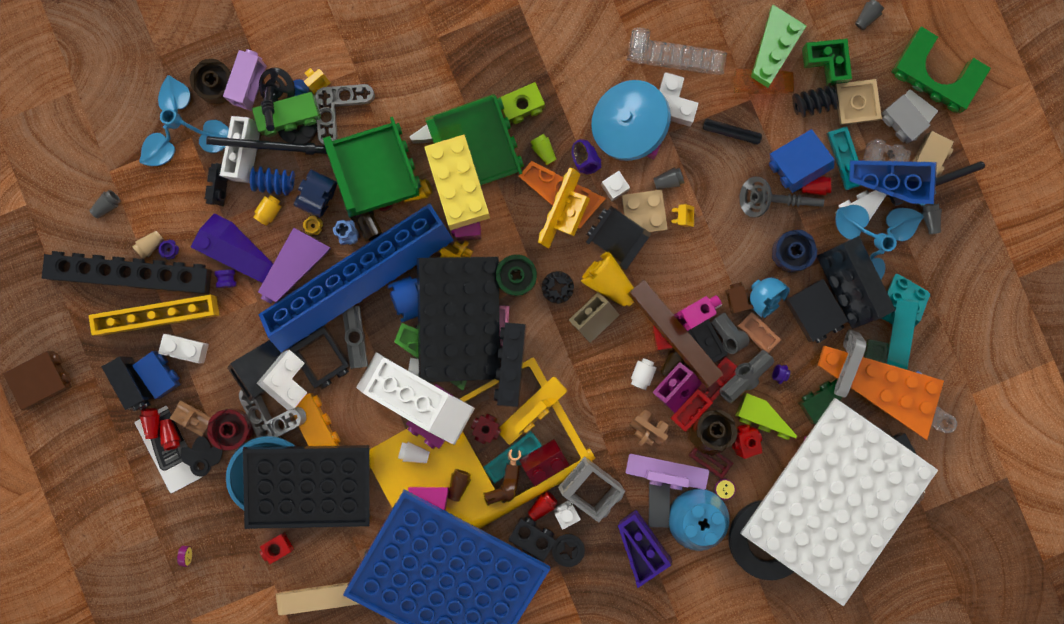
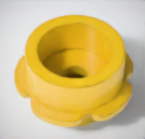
(312, 220)

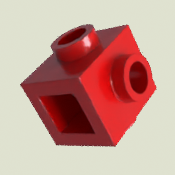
(747, 442)

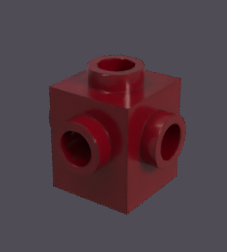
(489, 421)

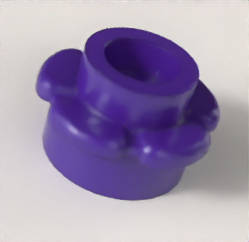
(163, 249)
(781, 373)

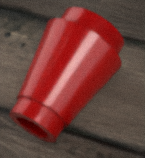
(819, 186)
(150, 422)
(168, 435)
(543, 505)

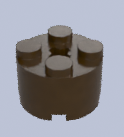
(204, 74)
(723, 437)

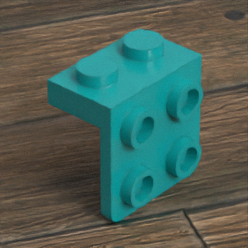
(905, 289)

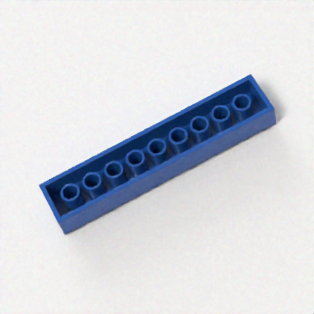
(354, 278)

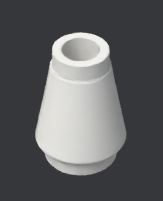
(413, 453)

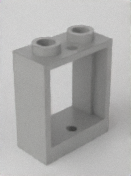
(575, 480)

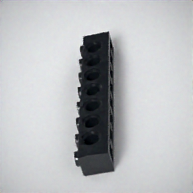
(54, 270)

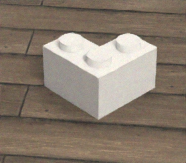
(681, 109)
(279, 382)

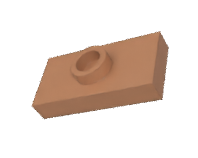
(759, 332)

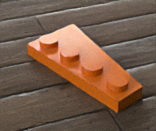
(548, 183)

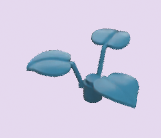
(174, 96)
(901, 222)

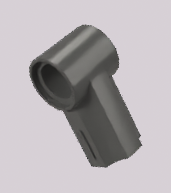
(733, 339)

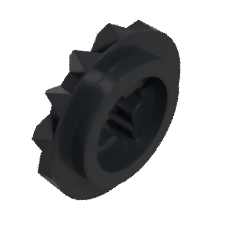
(566, 291)
(563, 558)

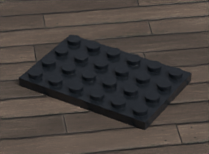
(458, 318)
(306, 486)

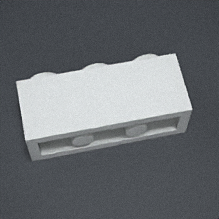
(239, 160)

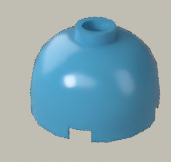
(767, 295)

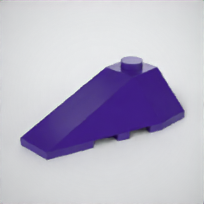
(228, 245)

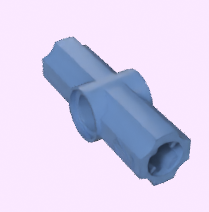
(346, 232)

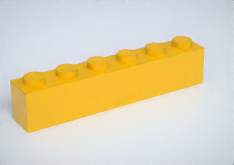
(154, 315)

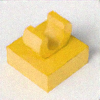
(316, 80)
(685, 215)

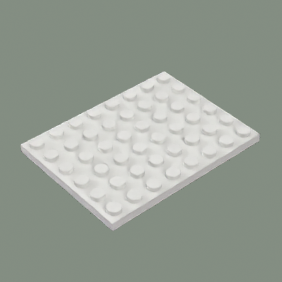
(839, 501)

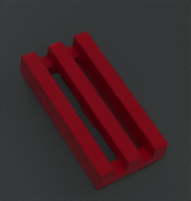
(725, 469)

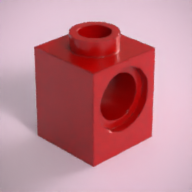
(284, 544)

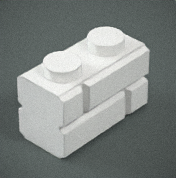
(183, 348)

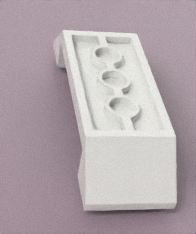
(415, 398)

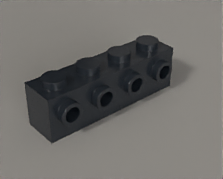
(511, 365)

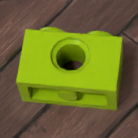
(528, 94)

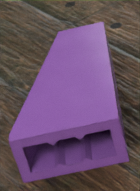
(292, 264)

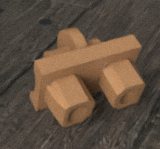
(191, 418)
(648, 432)

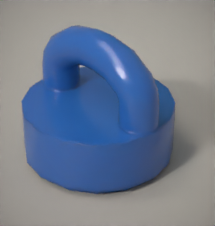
(300, 87)

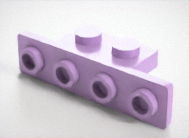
(667, 472)

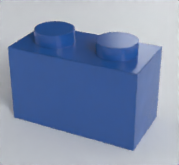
(157, 374)

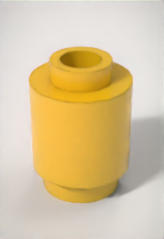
(267, 210)

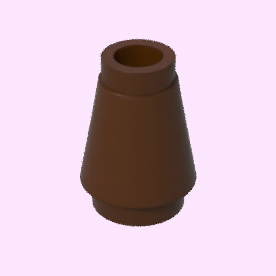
(458, 484)

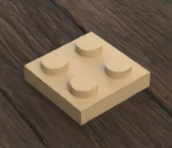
(858, 102)
(646, 210)

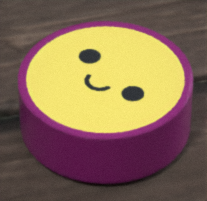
(724, 489)
(184, 556)

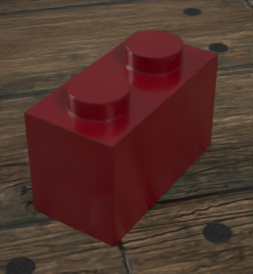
(544, 462)

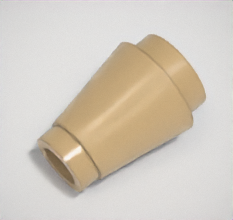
(147, 244)

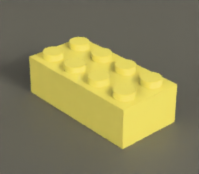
(457, 182)

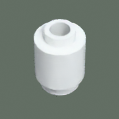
(643, 373)

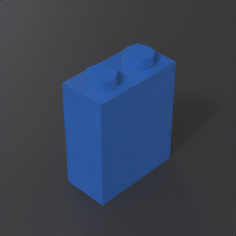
(801, 161)

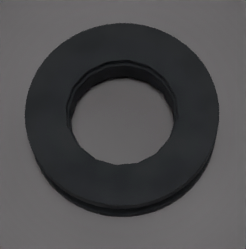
(742, 554)

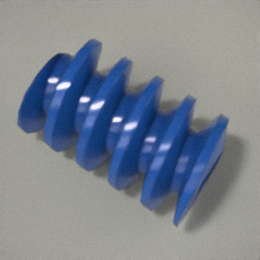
(271, 182)

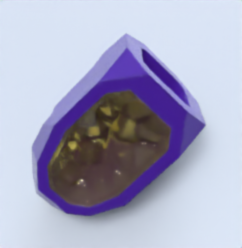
(585, 157)

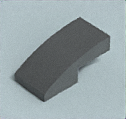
(659, 505)

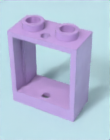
(244, 79)

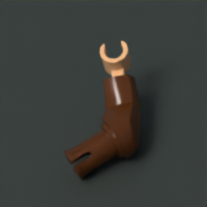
(509, 485)

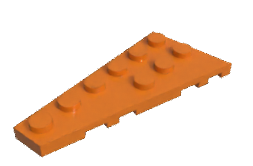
(896, 391)

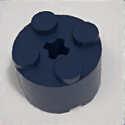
(315, 193)
(805, 248)

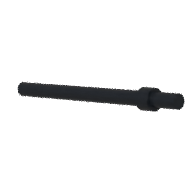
(308, 148)

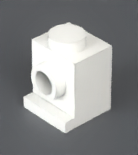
(566, 514)

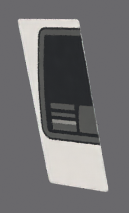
(169, 463)

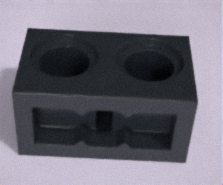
(529, 543)

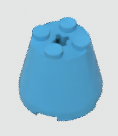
(694, 507)

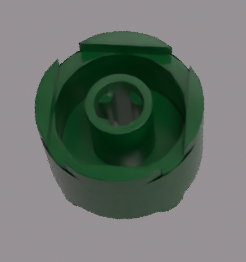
(514, 264)

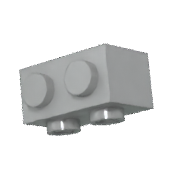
(905, 119)

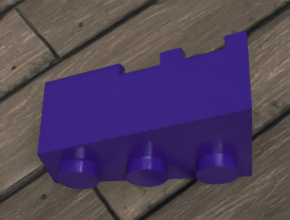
(643, 548)

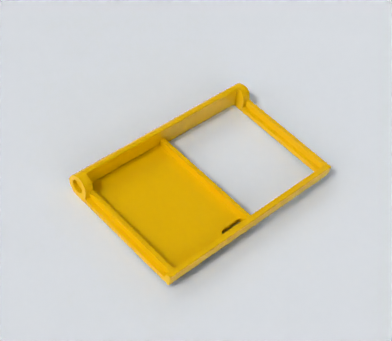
(398, 475)

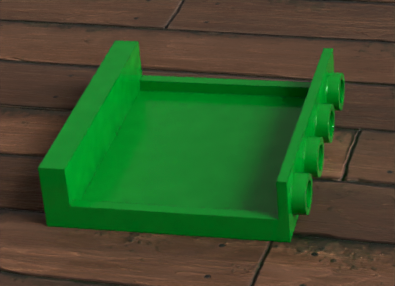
(485, 134)
(372, 168)

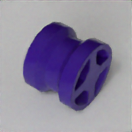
(225, 278)

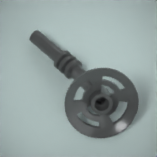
(762, 197)

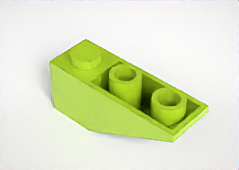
(760, 412)

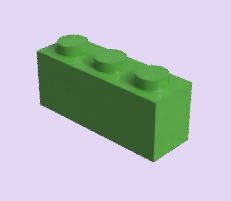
(289, 114)

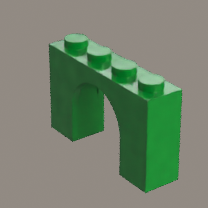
(912, 68)

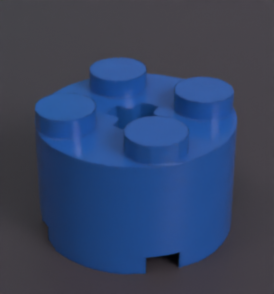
(405, 298)

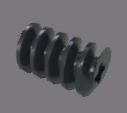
(815, 100)

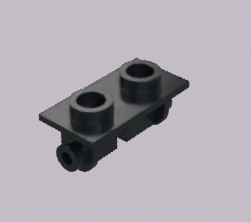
(217, 193)

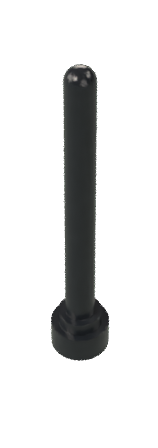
(949, 177)

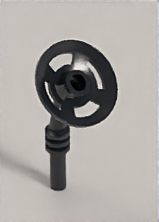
(273, 91)

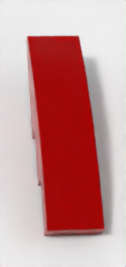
(703, 397)

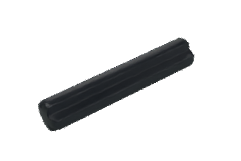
(732, 131)

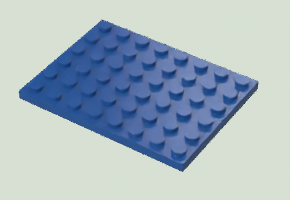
(443, 570)

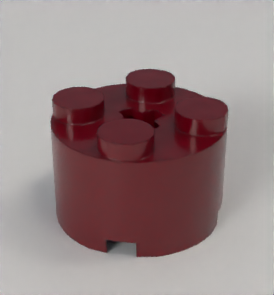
(218, 429)

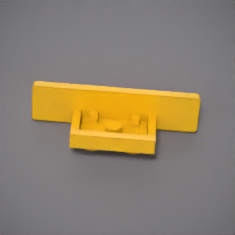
(566, 210)
(535, 408)

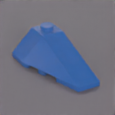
(904, 180)

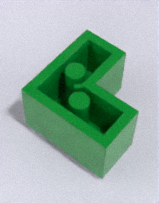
(831, 55)

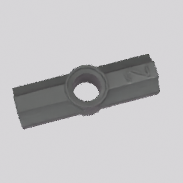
(356, 351)
(746, 376)

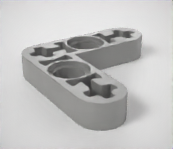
(334, 100)
(855, 347)
(270, 424)

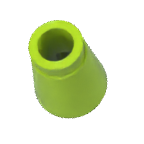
(543, 149)

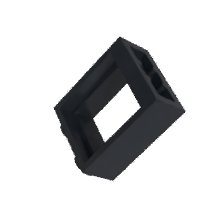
(313, 337)
(127, 384)

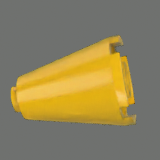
(609, 280)

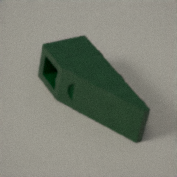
(816, 403)

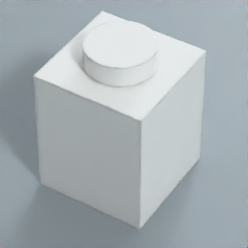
(615, 186)

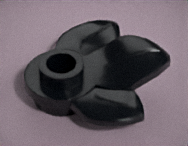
(201, 452)

